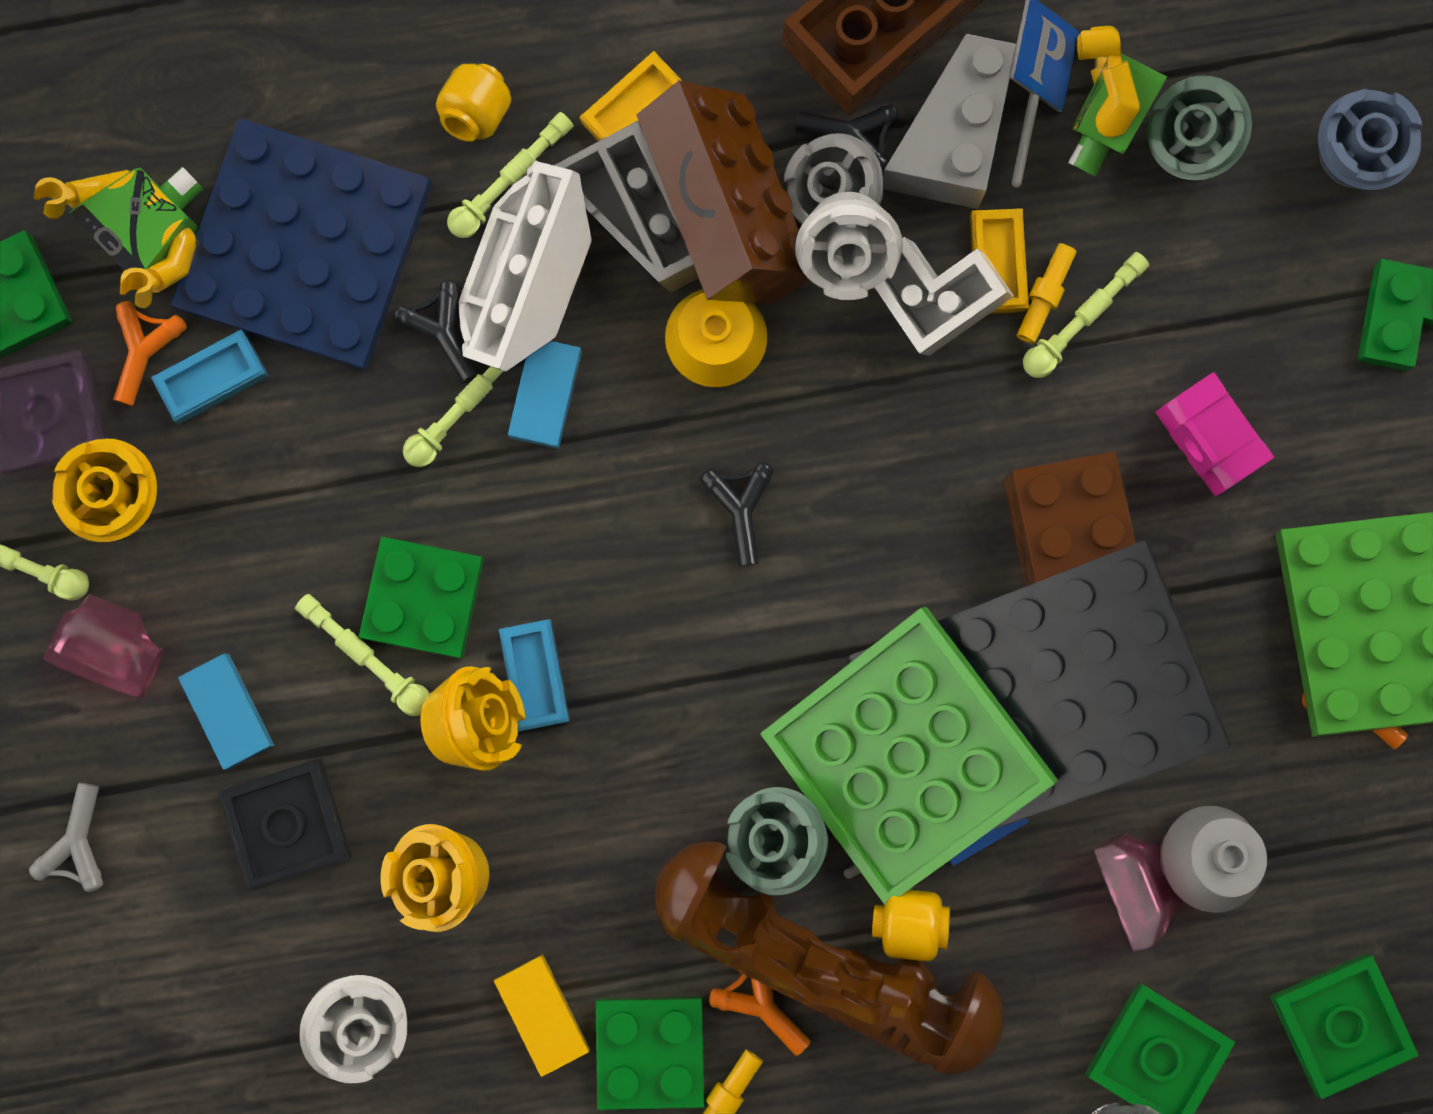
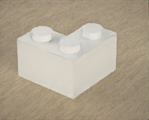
(941, 306)

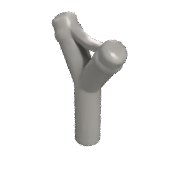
(73, 844)

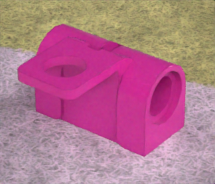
(1214, 434)

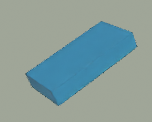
(210, 377)
(545, 394)
(535, 672)
(226, 711)

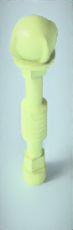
(466, 219)
(1047, 354)
(422, 447)
(64, 582)
(405, 693)

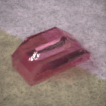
(105, 647)
(1138, 888)

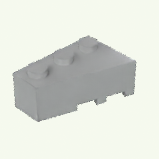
(957, 129)
(631, 203)

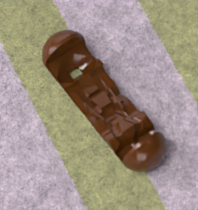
(880, 1000)

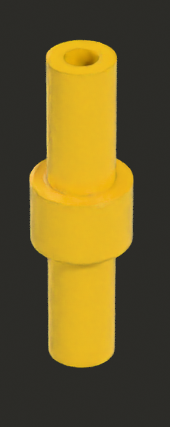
(1046, 293)
(726, 1096)

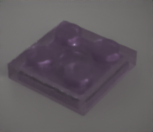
(46, 410)

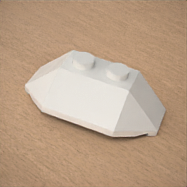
(525, 267)

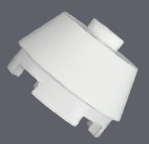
(848, 245)
(353, 1028)

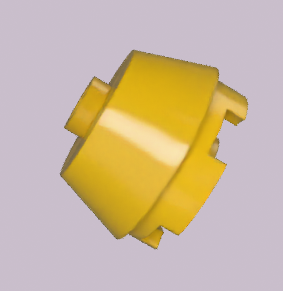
(715, 339)
(104, 490)
(473, 719)
(435, 877)

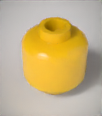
(473, 102)
(912, 925)

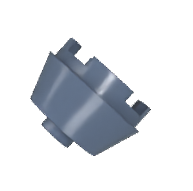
(1369, 139)

